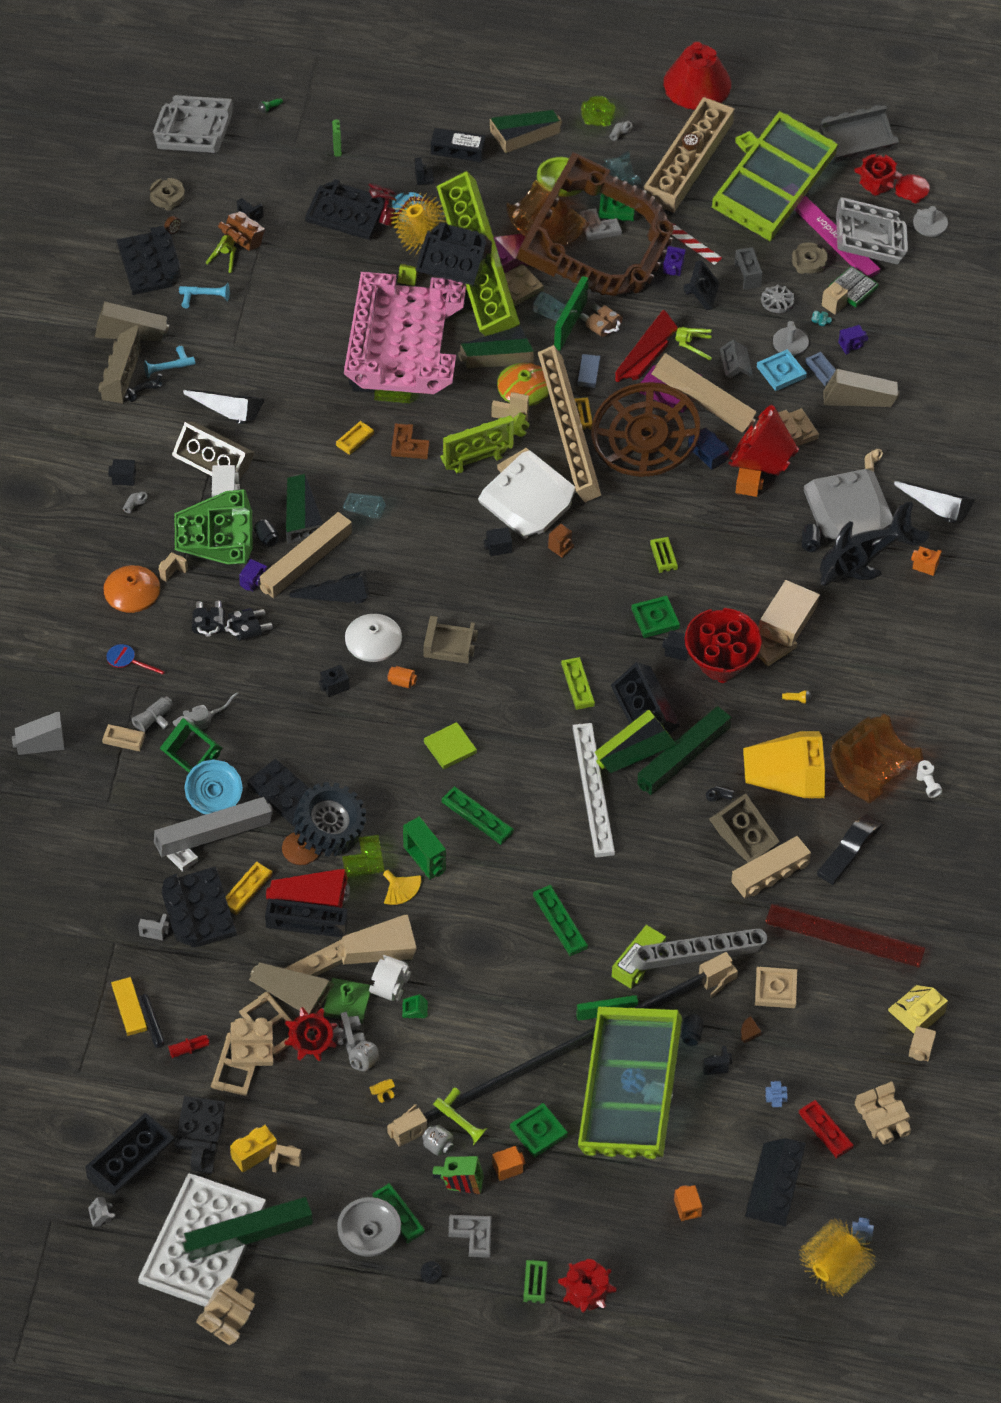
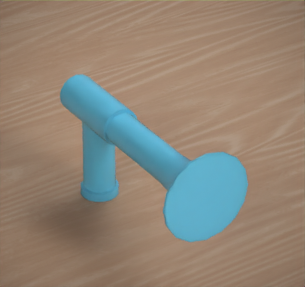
(188, 291)
(182, 362)

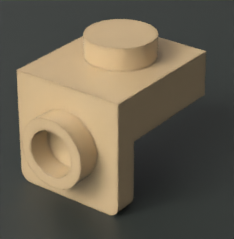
(170, 565)
(286, 1155)

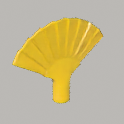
(401, 888)

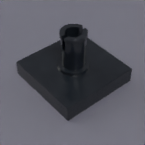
(702, 285)

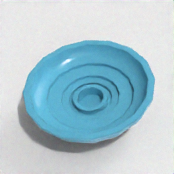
(213, 786)

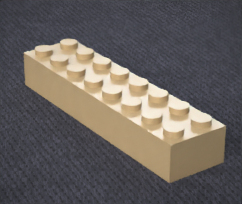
(682, 166)

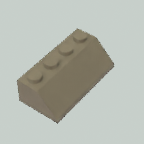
(121, 366)
(205, 448)

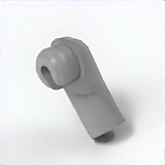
(620, 128)
(134, 500)

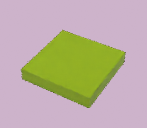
(450, 745)

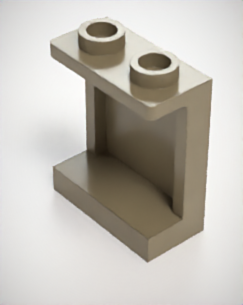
(449, 641)

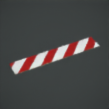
(695, 245)

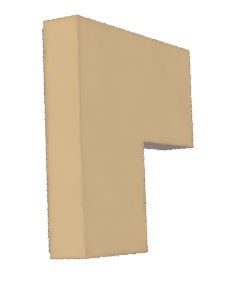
(518, 404)

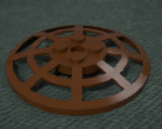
(645, 422)

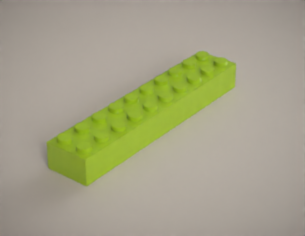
(492, 296)

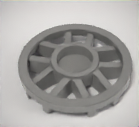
(777, 299)

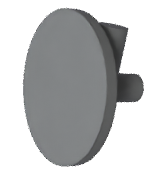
(930, 222)
(791, 339)

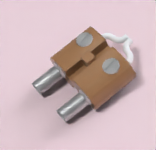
(603, 321)

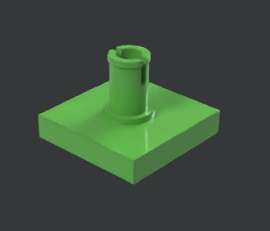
(347, 997)

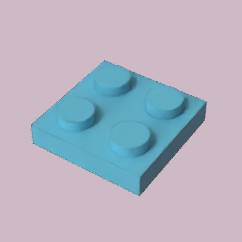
(781, 370)

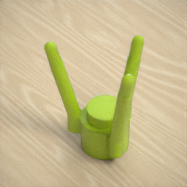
(225, 246)
(685, 335)

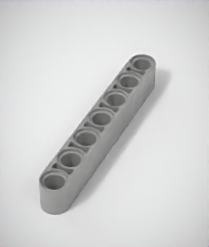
(692, 954)

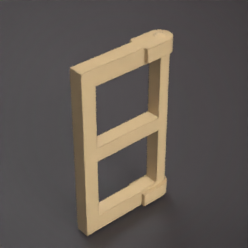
(282, 1015)
(225, 1061)

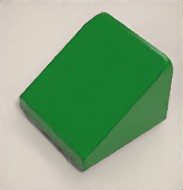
(415, 1007)

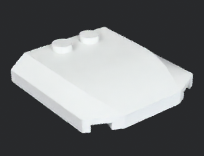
(528, 495)

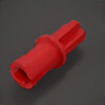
(188, 1046)

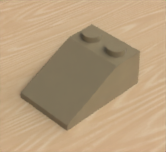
(744, 828)

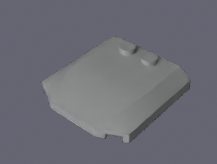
(193, 124)
(870, 231)
(848, 498)

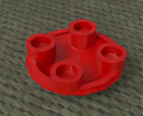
(912, 188)

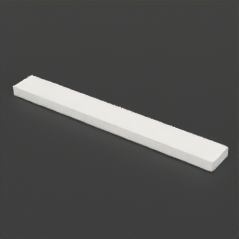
(593, 790)

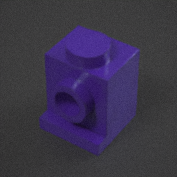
(674, 261)
(852, 338)
(251, 575)

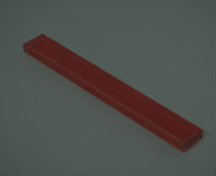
(845, 935)

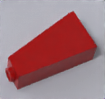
(316, 888)

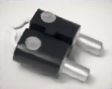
(208, 620)
(245, 624)

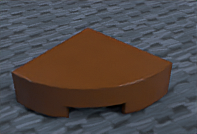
(749, 1030)

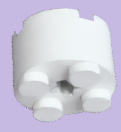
(389, 978)

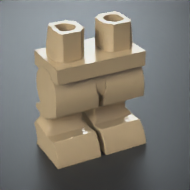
(888, 1117)
(231, 1304)

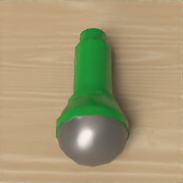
(264, 106)

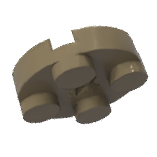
(170, 200)
(803, 265)

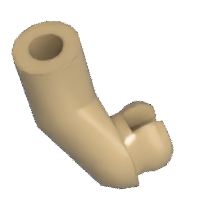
(871, 458)

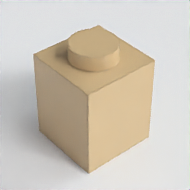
(834, 298)
(922, 1044)

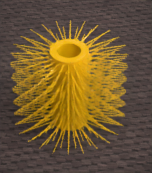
(418, 220)
(837, 1257)

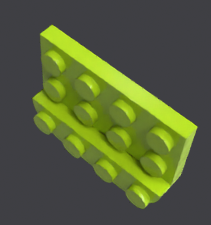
(478, 443)

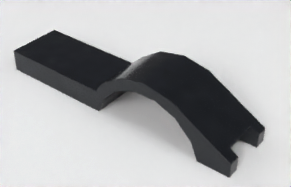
(848, 848)

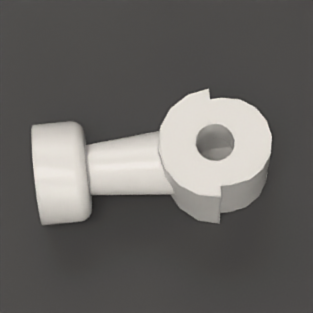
(925, 772)

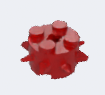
(878, 174)
(320, 1040)
(587, 1285)

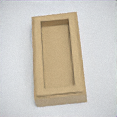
(123, 737)

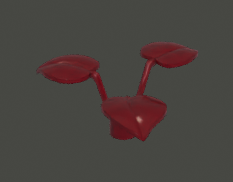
(388, 212)

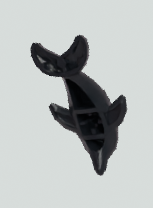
(856, 551)

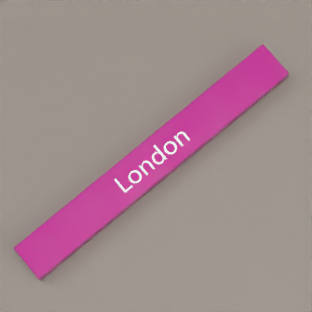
(828, 232)

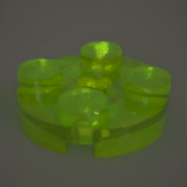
(606, 113)

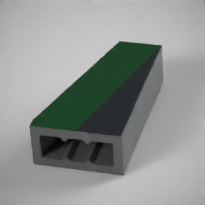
(302, 512)

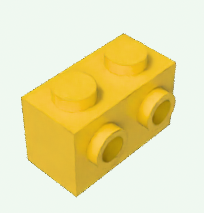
(253, 1148)

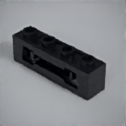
(306, 918)

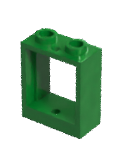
(178, 737)
(424, 848)

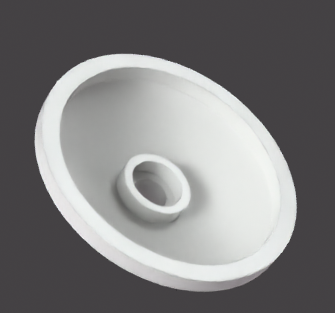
(376, 644)

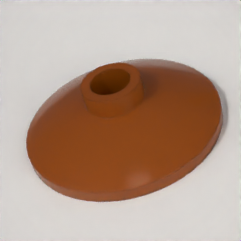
(297, 853)

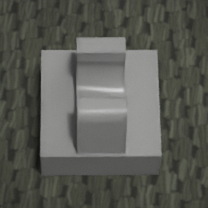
(99, 1211)

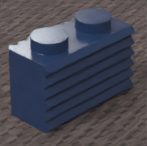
(709, 448)

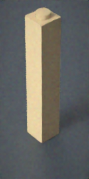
(704, 393)
(305, 555)

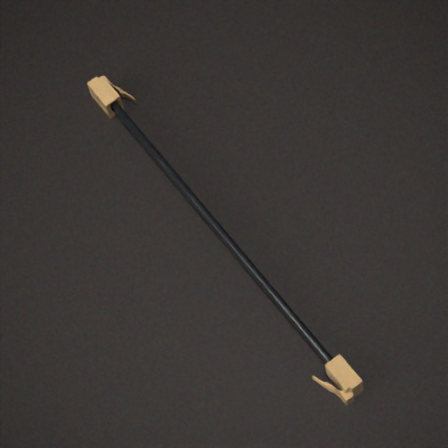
(414, 1123)

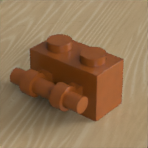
(243, 230)

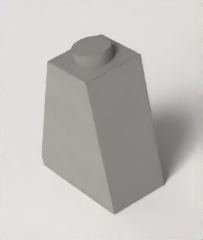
(39, 735)

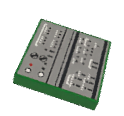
(857, 284)

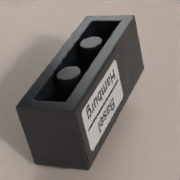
(457, 145)

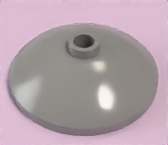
(366, 1216)

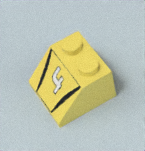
(919, 1007)

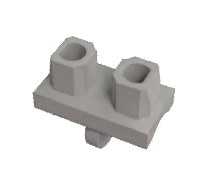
(345, 1032)

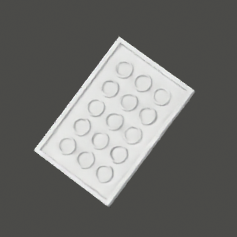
(196, 1206)

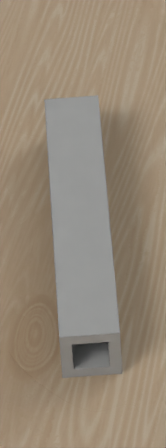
(212, 826)

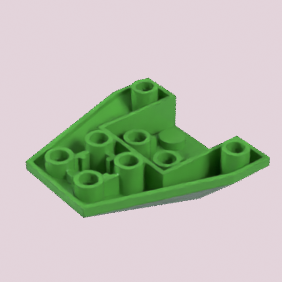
(217, 528)

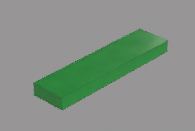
(477, 815)
(560, 920)

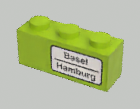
(623, 968)

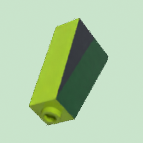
(634, 743)

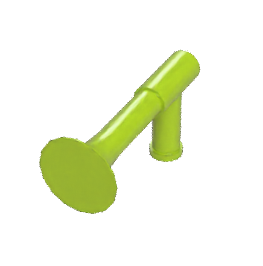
(444, 1106)

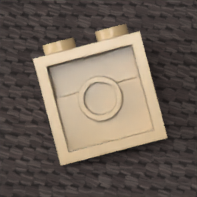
(799, 426)
(251, 1042)

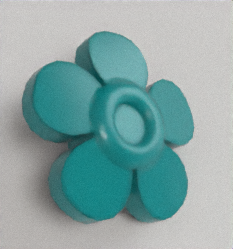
(822, 318)

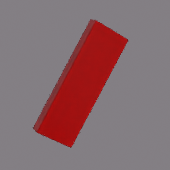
(826, 1129)

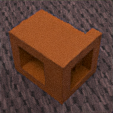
(560, 540)

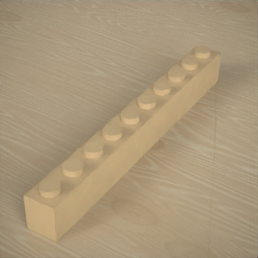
(569, 424)

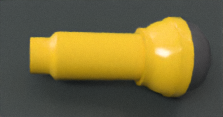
(804, 696)

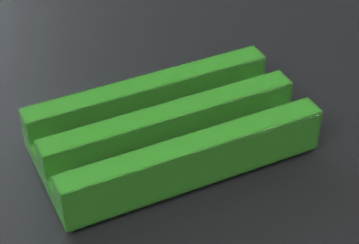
(336, 138)
(534, 1297)

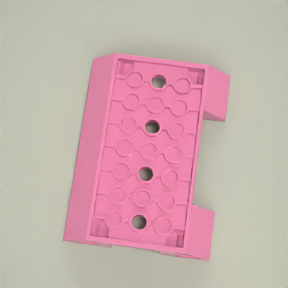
(381, 334)

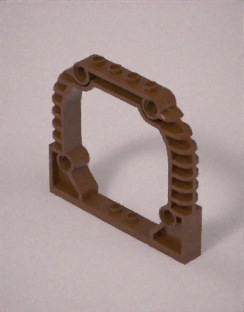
(550, 257)

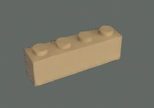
(771, 867)

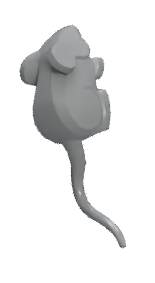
(201, 716)

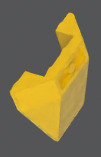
(788, 764)

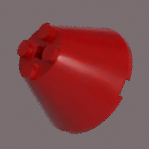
(697, 75)
(766, 445)
(722, 642)

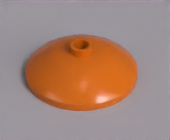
(133, 595)

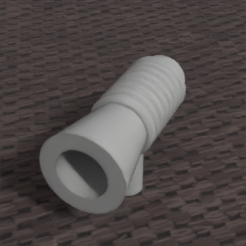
(153, 713)

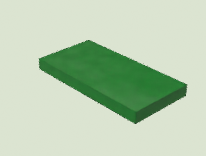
(571, 313)

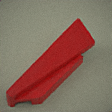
(648, 348)

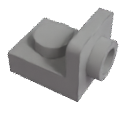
(153, 929)

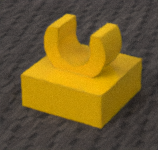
(381, 1088)

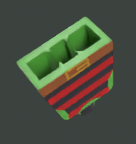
(461, 1174)

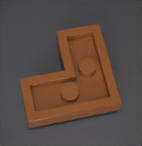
(405, 446)

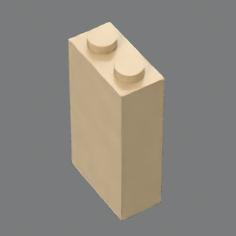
(788, 613)

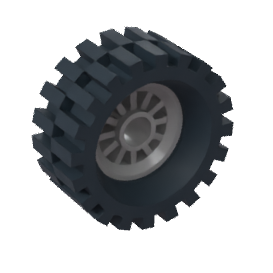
(332, 805)

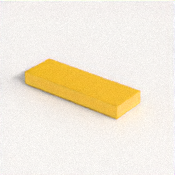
(247, 887)
(129, 1006)

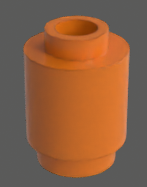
(402, 677)

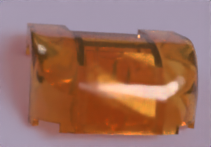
(871, 757)

